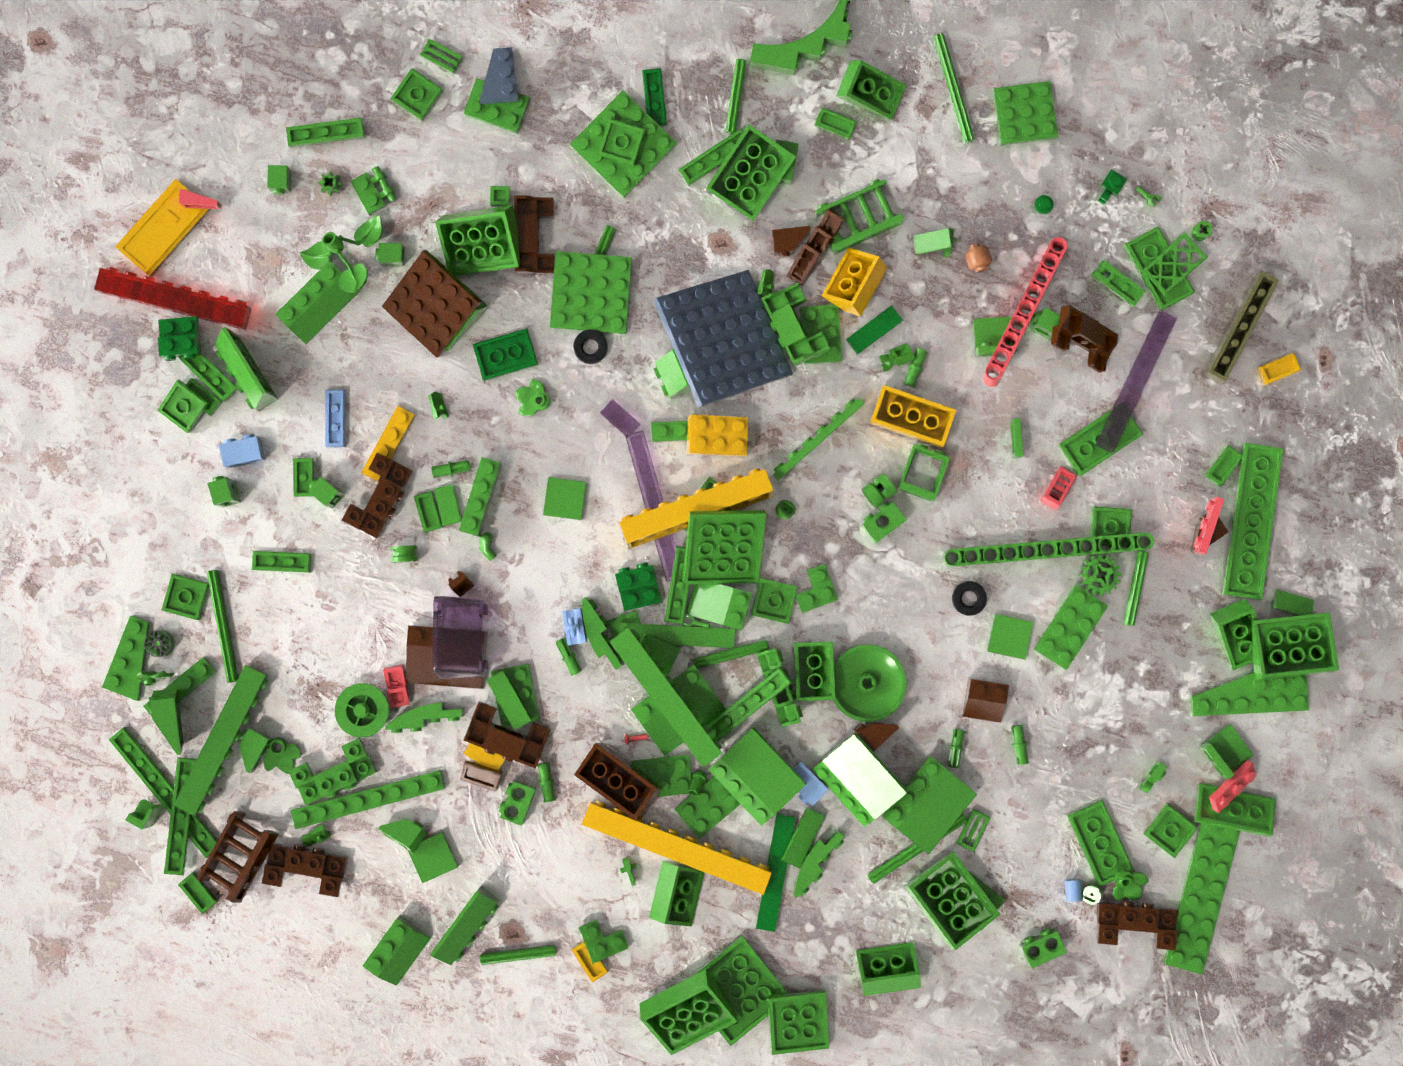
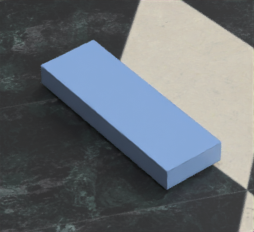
(335, 418)

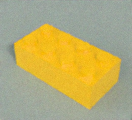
(912, 416)

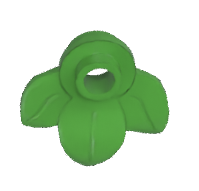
(529, 398)
(151, 677)
(281, 758)
(1129, 885)

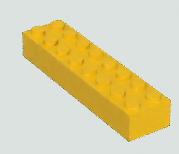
(674, 516)

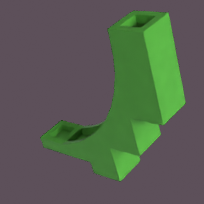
(783, 57)

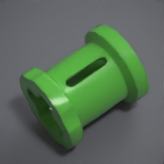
(1201, 236)

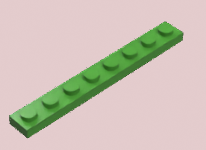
(367, 799)

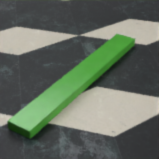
(160, 786)

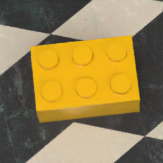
(717, 436)

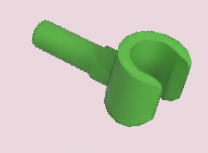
(1149, 197)
(697, 623)

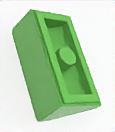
(1292, 603)

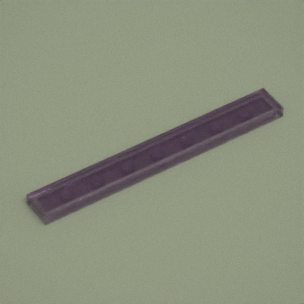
(1135, 381)
(651, 495)

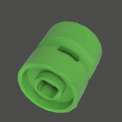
(876, 497)

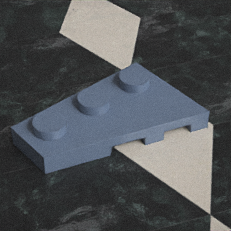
(500, 78)

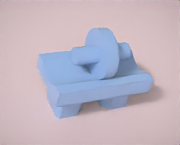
(574, 626)

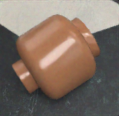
(978, 257)

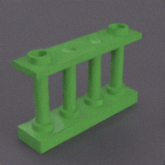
(874, 228)

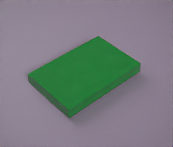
(505, 354)

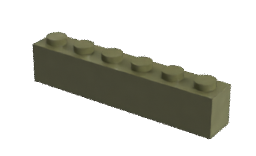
(1241, 327)

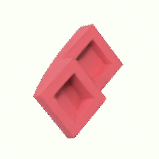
(396, 686)

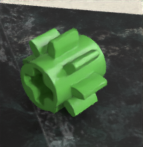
(334, 180)

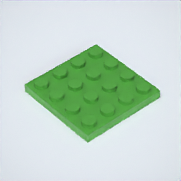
(654, 147)
(590, 292)
(724, 547)
(745, 985)

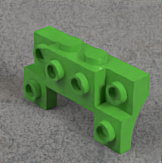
(786, 322)
(783, 702)
(328, 782)

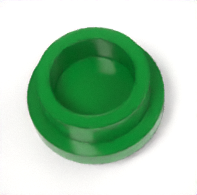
(1043, 204)

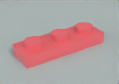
(1208, 525)
(1231, 788)

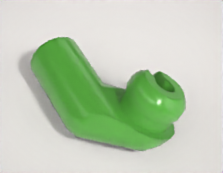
(484, 546)

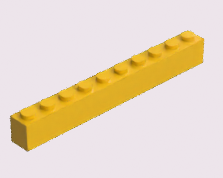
(677, 848)

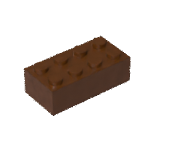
(618, 781)

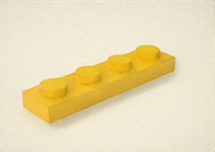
(390, 439)

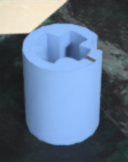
(1073, 890)

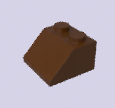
(985, 700)
(875, 733)

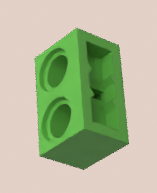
(521, 804)
(1044, 953)

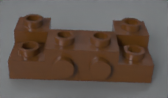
(527, 213)
(1087, 333)
(383, 499)
(503, 740)
(307, 863)
(1131, 917)

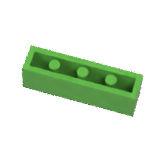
(480, 497)

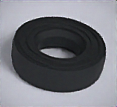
(590, 335)
(980, 594)

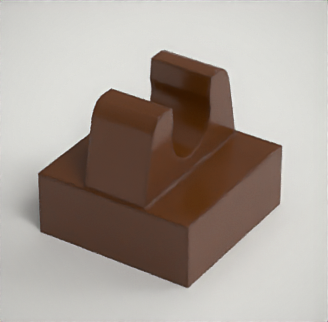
(460, 584)

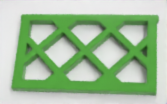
(1173, 248)

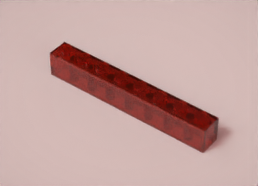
(173, 299)

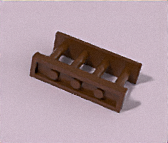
(255, 857)

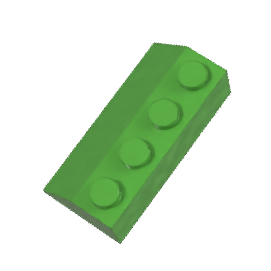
(315, 303)
(464, 927)

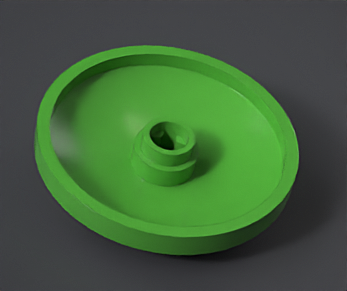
(868, 683)

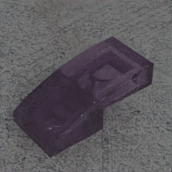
(620, 418)

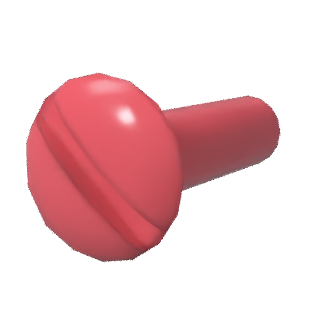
(628, 739)

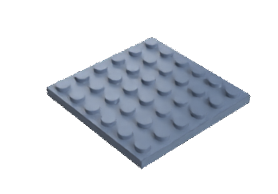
(722, 337)

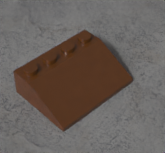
(420, 660)

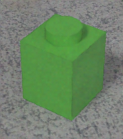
(279, 179)
(390, 254)

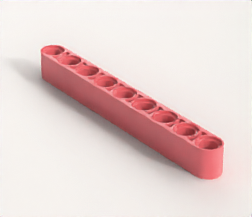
(1022, 319)

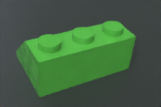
(814, 671)
(676, 894)
(396, 951)
(888, 969)

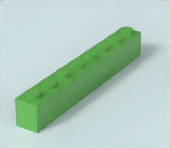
(665, 696)
(220, 741)

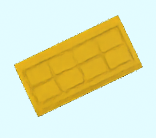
(160, 230)

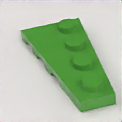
(128, 660)

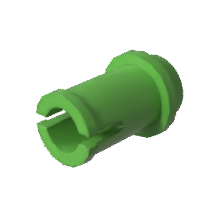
(697, 782)

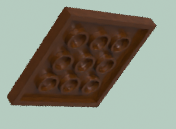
(431, 303)

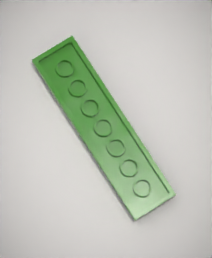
(1252, 521)
(1202, 896)

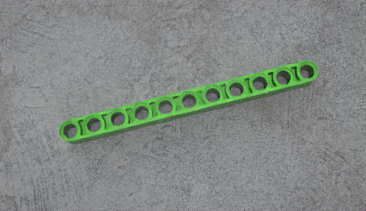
(1057, 549)

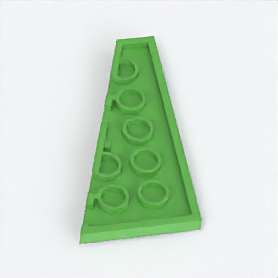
(1252, 696)

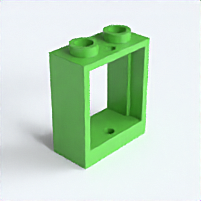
(917, 491)

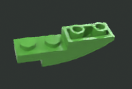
(594, 627)
(416, 718)
(810, 869)

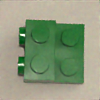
(179, 338)
(638, 586)

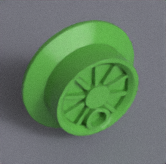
(361, 710)

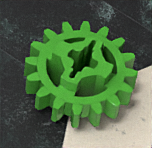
(1096, 566)

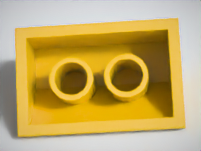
(855, 281)

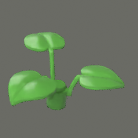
(319, 254)

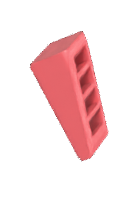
(194, 200)
(1057, 499)

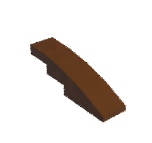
(816, 247)

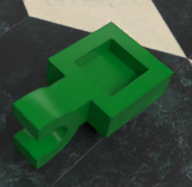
(1112, 185)

